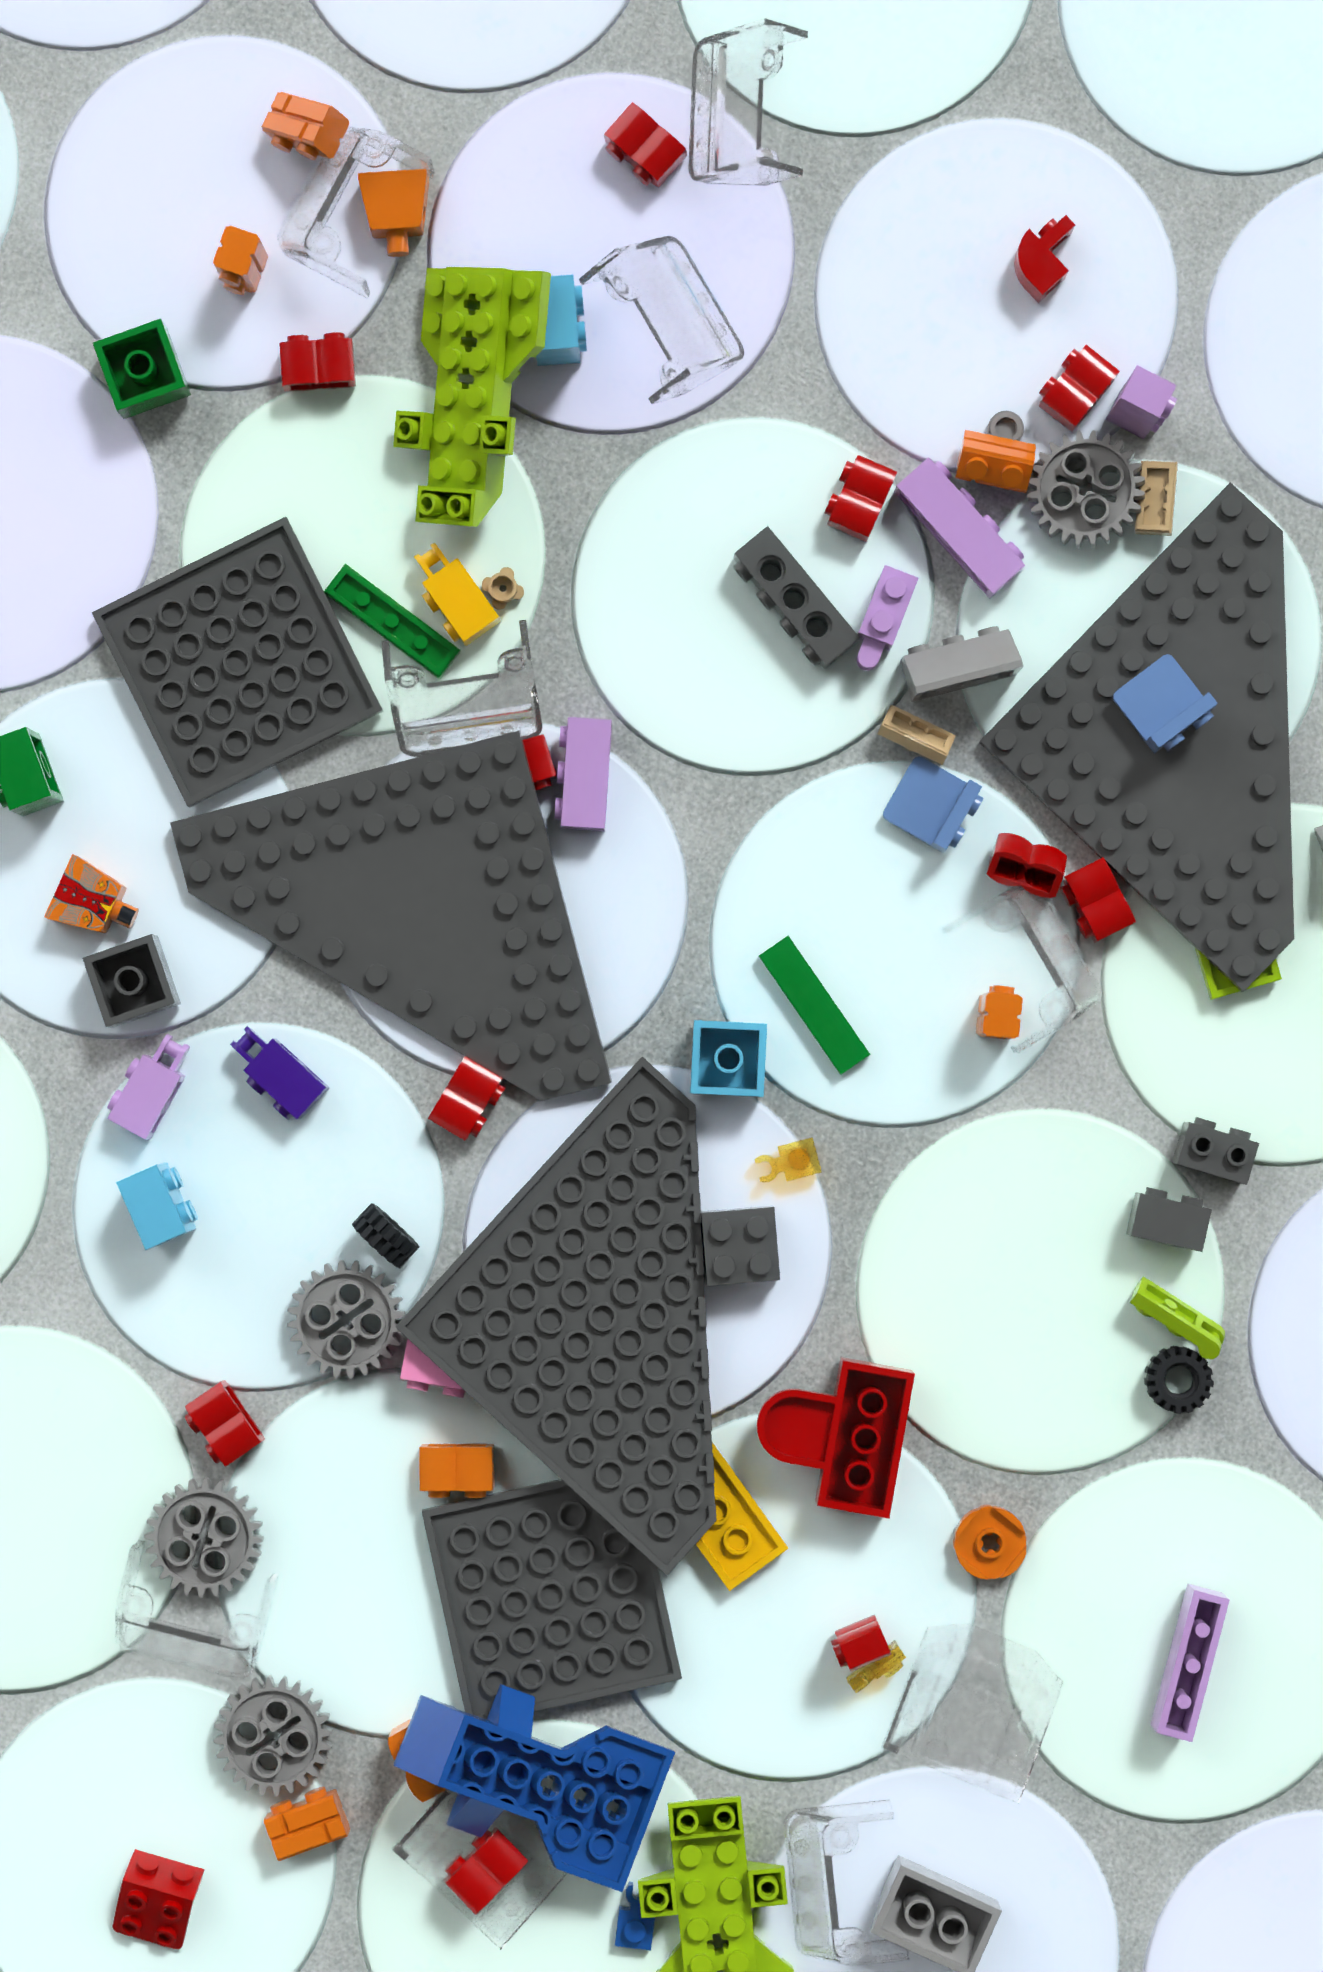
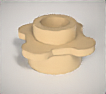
(506, 578)

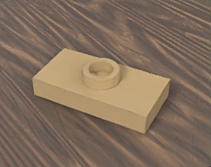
(1159, 500)
(916, 734)

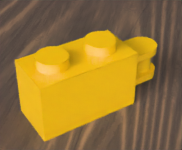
(457, 598)

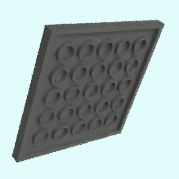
(237, 662)
(546, 1599)

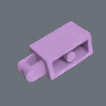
(884, 615)
(148, 1090)

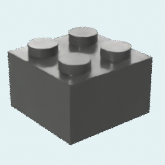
(131, 981)
(740, 1245)

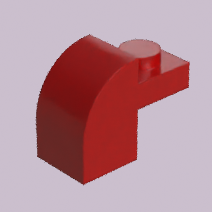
(1035, 263)

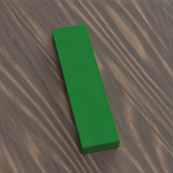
(392, 621)
(814, 1005)

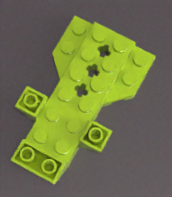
(479, 334)
(714, 1890)

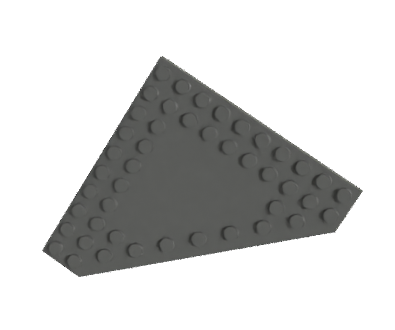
(1211, 818)
(423, 896)
(591, 1321)

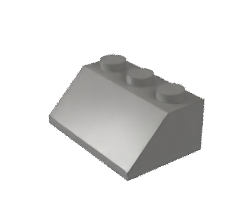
(961, 663)
(935, 1916)

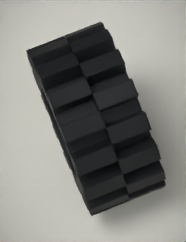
(385, 1235)
(1200, 1384)

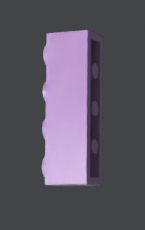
(960, 527)
(1189, 1662)

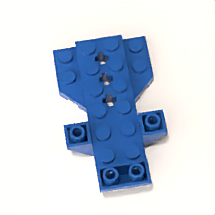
(501, 1768)

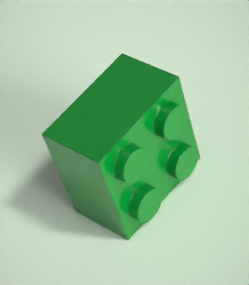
(141, 368)
(26, 773)

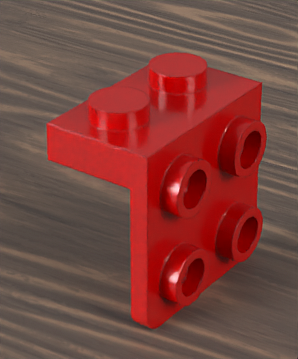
(156, 1899)

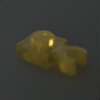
(795, 1160)
(887, 1666)

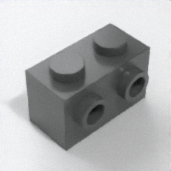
(1215, 1151)
(1169, 1221)

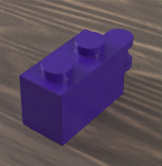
(280, 1075)

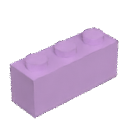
(1143, 403)
(584, 773)

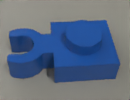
(631, 1928)

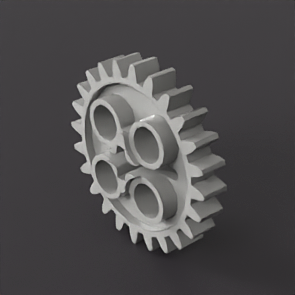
(1099, 459)
(364, 1345)
(234, 1547)
(292, 1761)

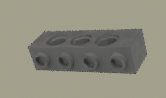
(768, 549)

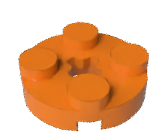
(992, 1563)

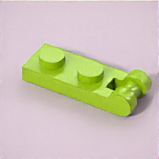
(1178, 1317)

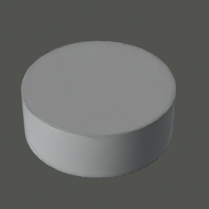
(1006, 425)

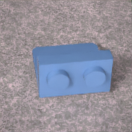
(1163, 704)
(932, 804)

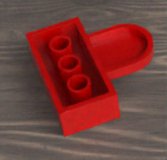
(846, 1435)

